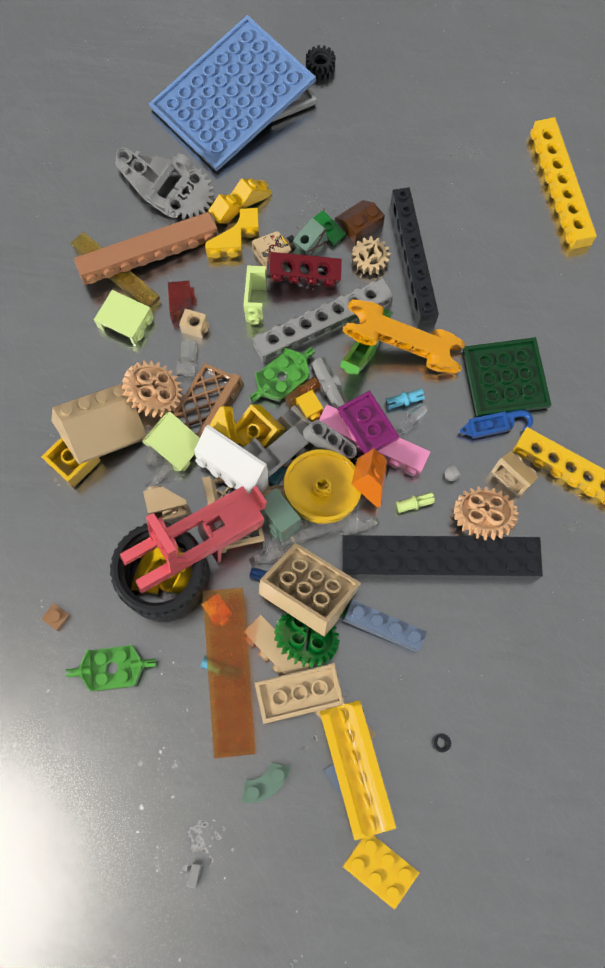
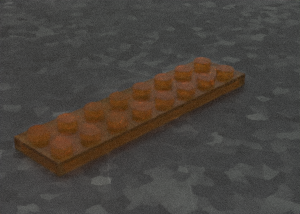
(228, 673)

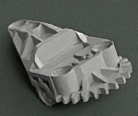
(154, 175)

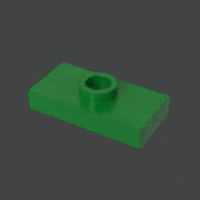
(333, 230)

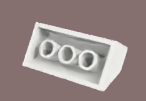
(230, 461)

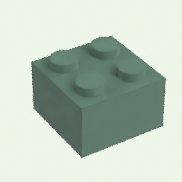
(280, 516)

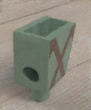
(310, 239)

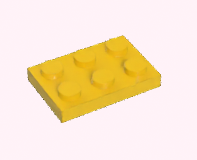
(381, 870)

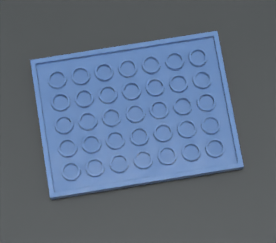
(232, 92)

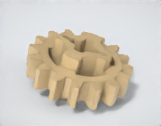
(377, 260)

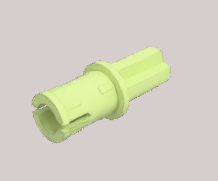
(415, 502)

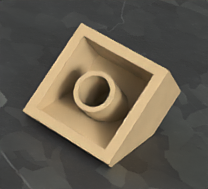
(514, 473)
(165, 503)

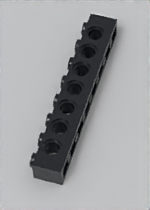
(414, 257)

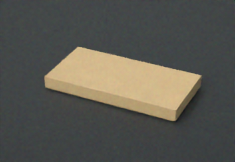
(299, 693)

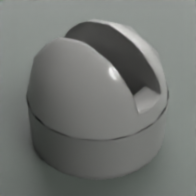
(452, 473)

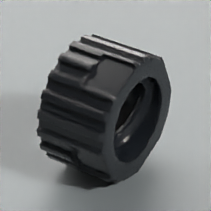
(447, 739)

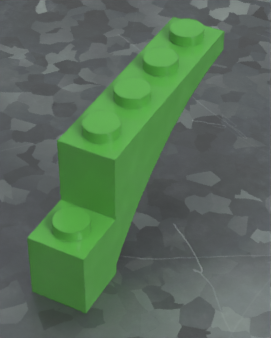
(360, 354)

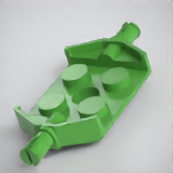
(289, 363)
(95, 664)

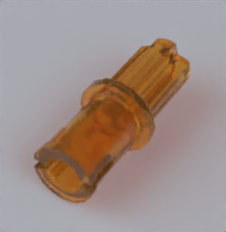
(310, 385)

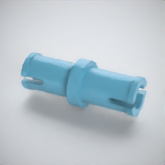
(405, 398)

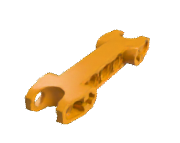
(376, 327)

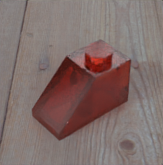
(180, 298)

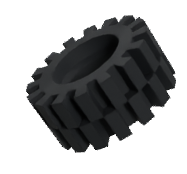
(320, 54)

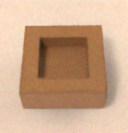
(55, 617)

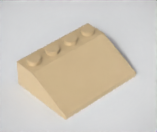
(98, 423)
(308, 588)

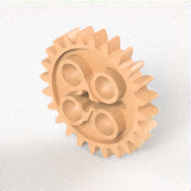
(152, 388)
(485, 513)

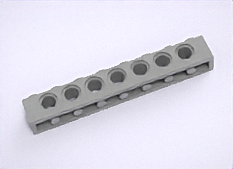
(302, 336)

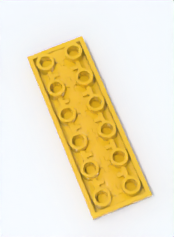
(357, 770)

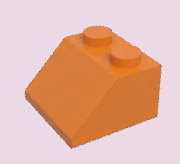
(370, 476)

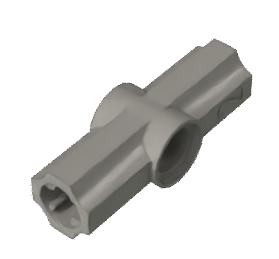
(329, 382)

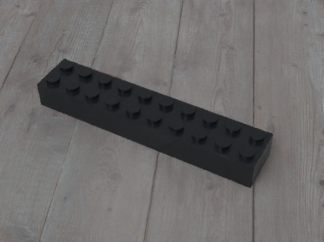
(441, 557)

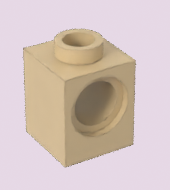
(190, 317)

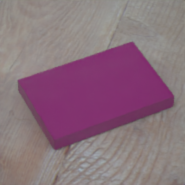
(368, 422)

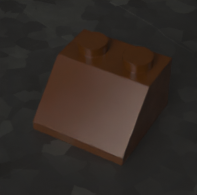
(361, 220)

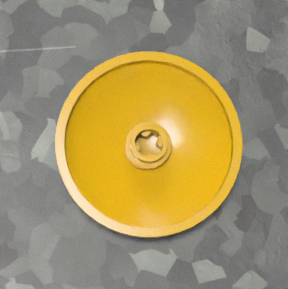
(321, 486)

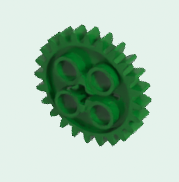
(292, 637)

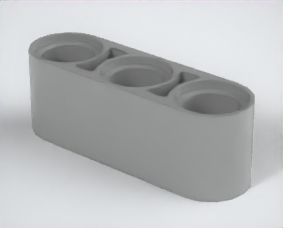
(321, 437)

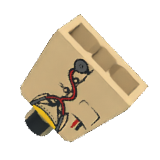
(271, 243)

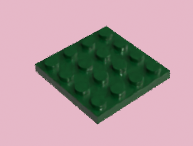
(506, 376)

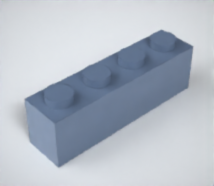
(384, 626)

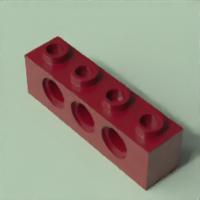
(331, 266)

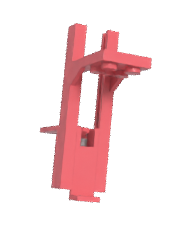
(217, 524)

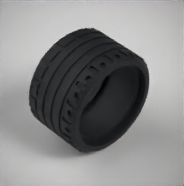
(160, 611)

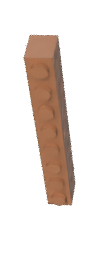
(145, 248)

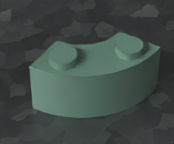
(266, 785)

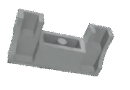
(286, 446)

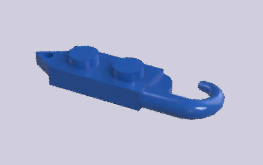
(494, 423)

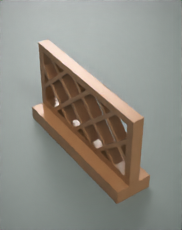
(226, 398)

